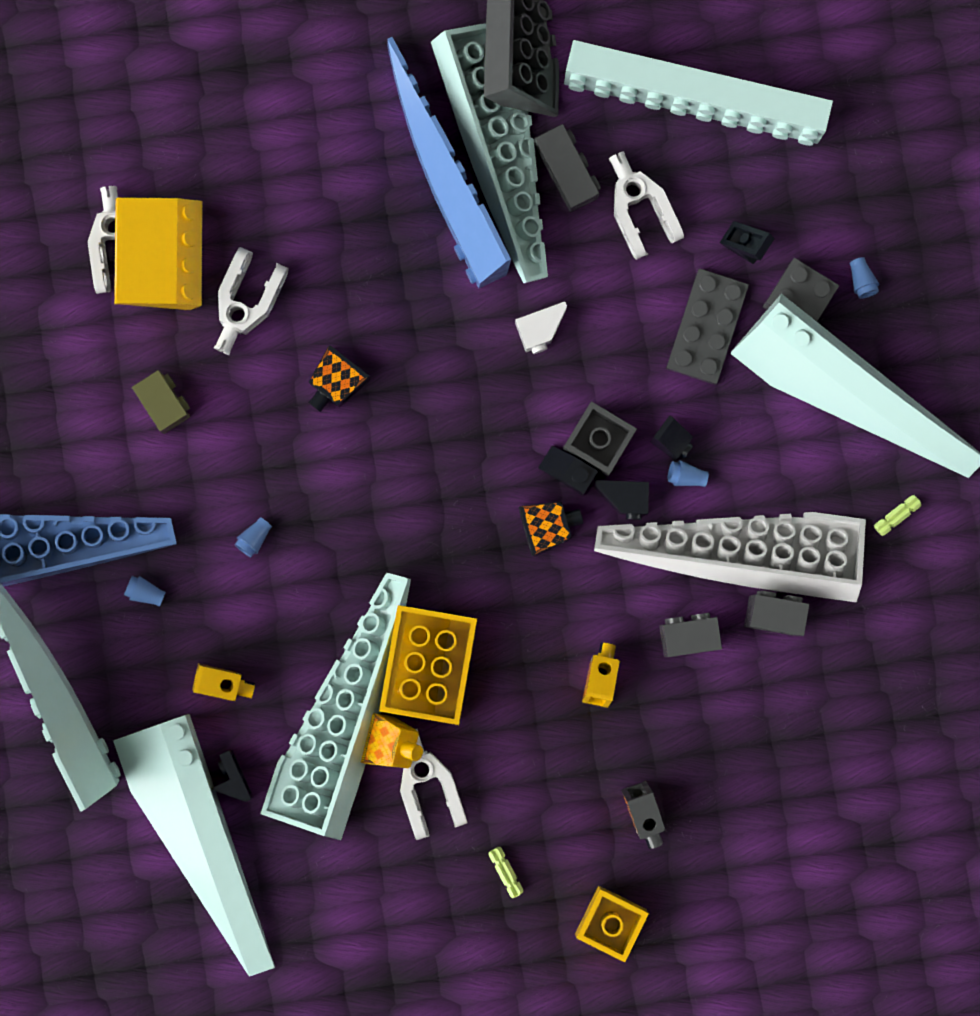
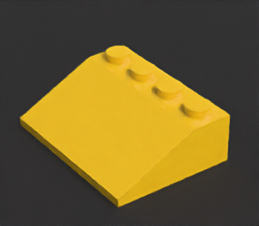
(158, 252)
(428, 665)

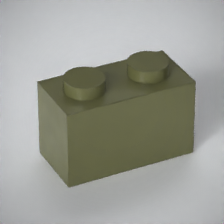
(161, 401)

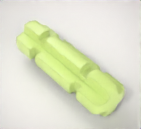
(897, 515)
(506, 872)

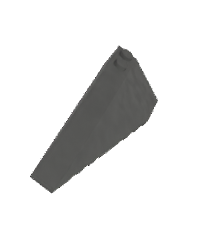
(519, 57)

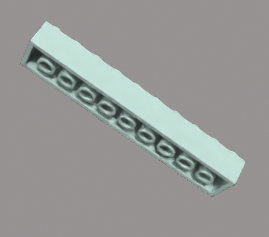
(697, 93)

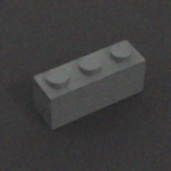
(567, 167)

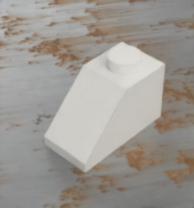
(540, 327)

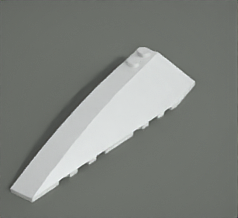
(781, 553)

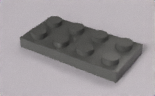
(707, 326)

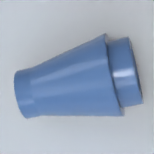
(864, 281)
(686, 475)
(253, 537)
(143, 591)

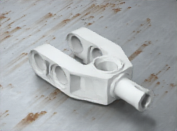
(649, 190)
(97, 239)
(252, 316)
(410, 798)

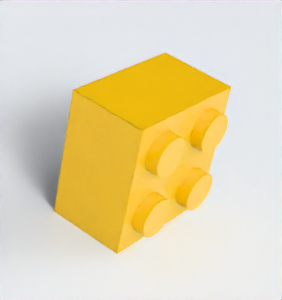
(611, 923)

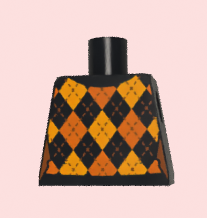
(335, 380)
(547, 525)

